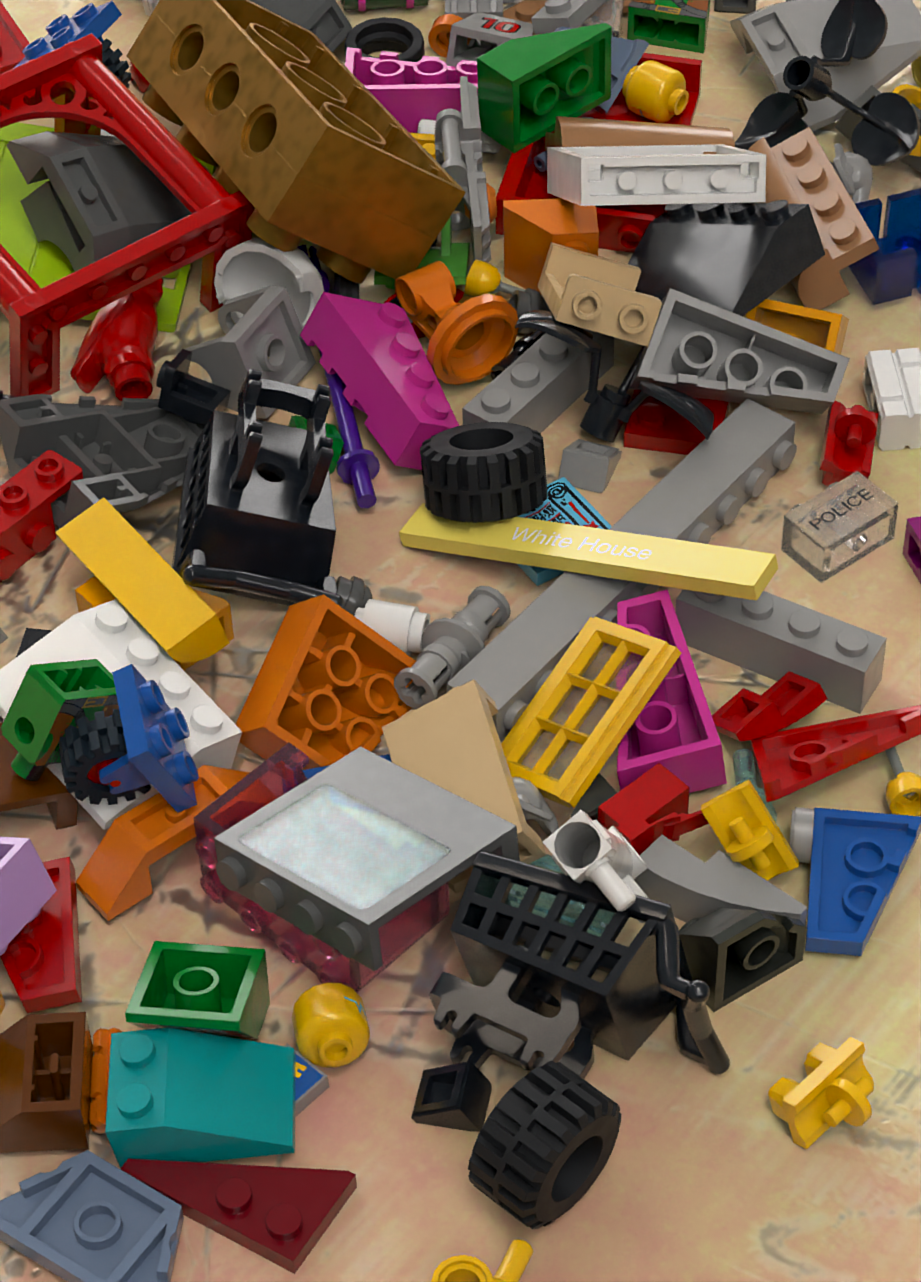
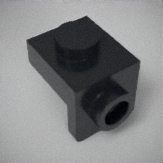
(187, 394)

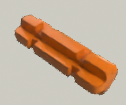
(99, 1078)

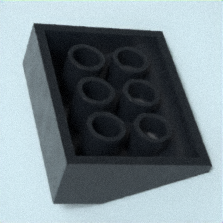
(726, 251)

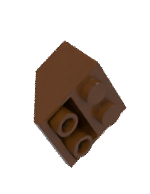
(45, 1083)

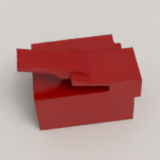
(651, 808)

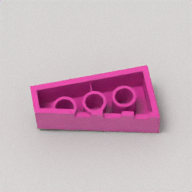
(411, 88)
(383, 372)
(676, 720)

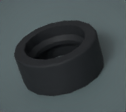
(387, 34)

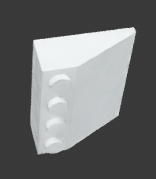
(116, 642)

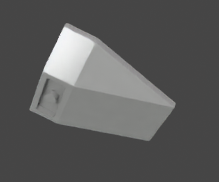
(796, 29)

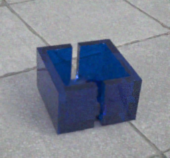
(897, 264)

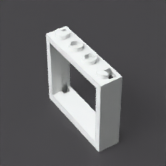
(656, 174)

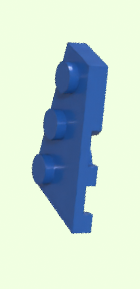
(853, 875)

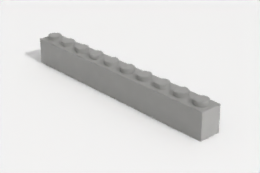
(683, 506)

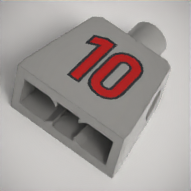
(485, 32)

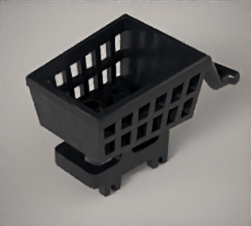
(260, 500)
(537, 1006)

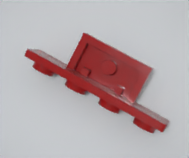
(26, 508)

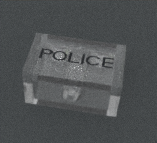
(839, 526)

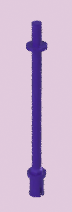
(357, 464)

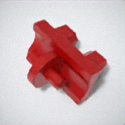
(847, 442)

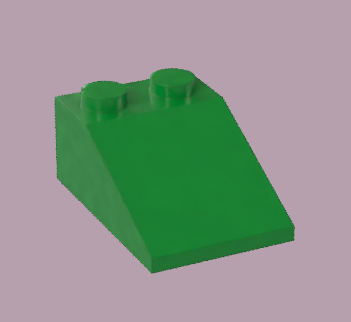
(541, 78)

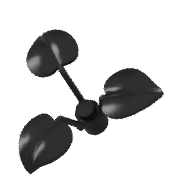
(889, 126)
(610, 406)

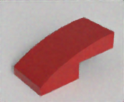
(756, 715)

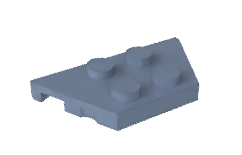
(93, 1223)

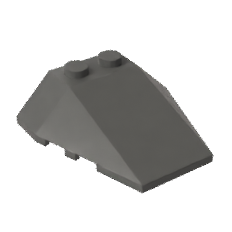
(124, 450)

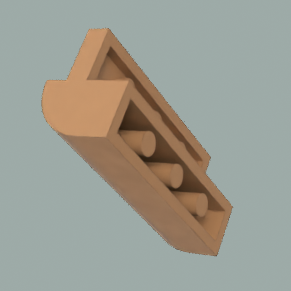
(603, 132)
(803, 175)

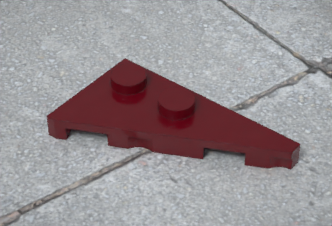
(258, 1207)

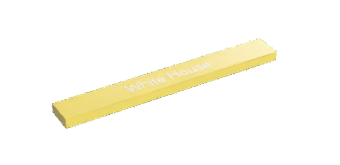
(597, 553)

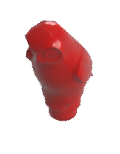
(122, 345)

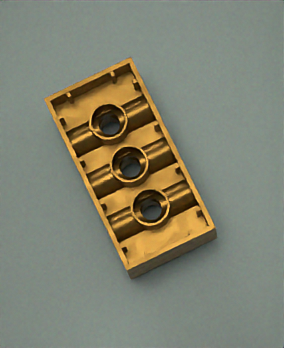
(294, 135)

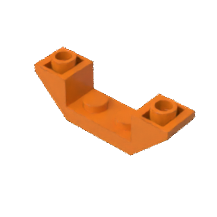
(119, 867)

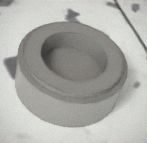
(802, 833)

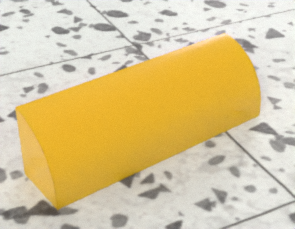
(144, 583)

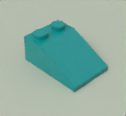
(198, 1097)

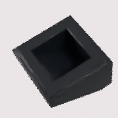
(453, 1097)

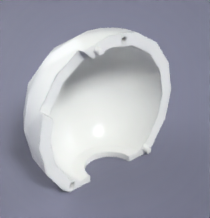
(261, 265)

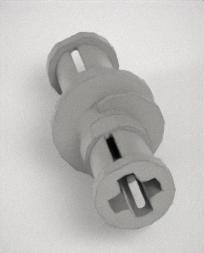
(451, 645)

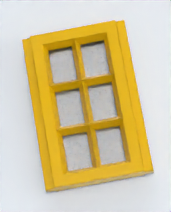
(586, 708)

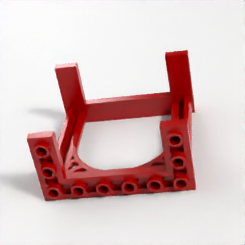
(84, 103)

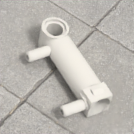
(599, 856)

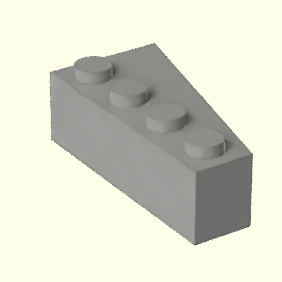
(735, 358)

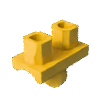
(749, 831)
(830, 1093)

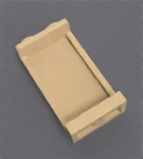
(597, 295)
(460, 751)

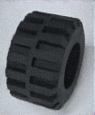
(484, 472)
(544, 1144)

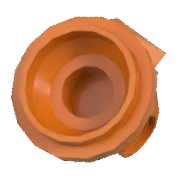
(462, 336)

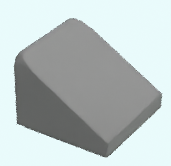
(589, 465)

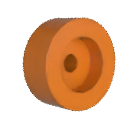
(440, 33)

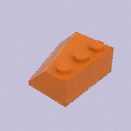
(323, 686)

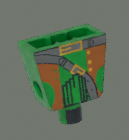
(670, 23)
(48, 703)

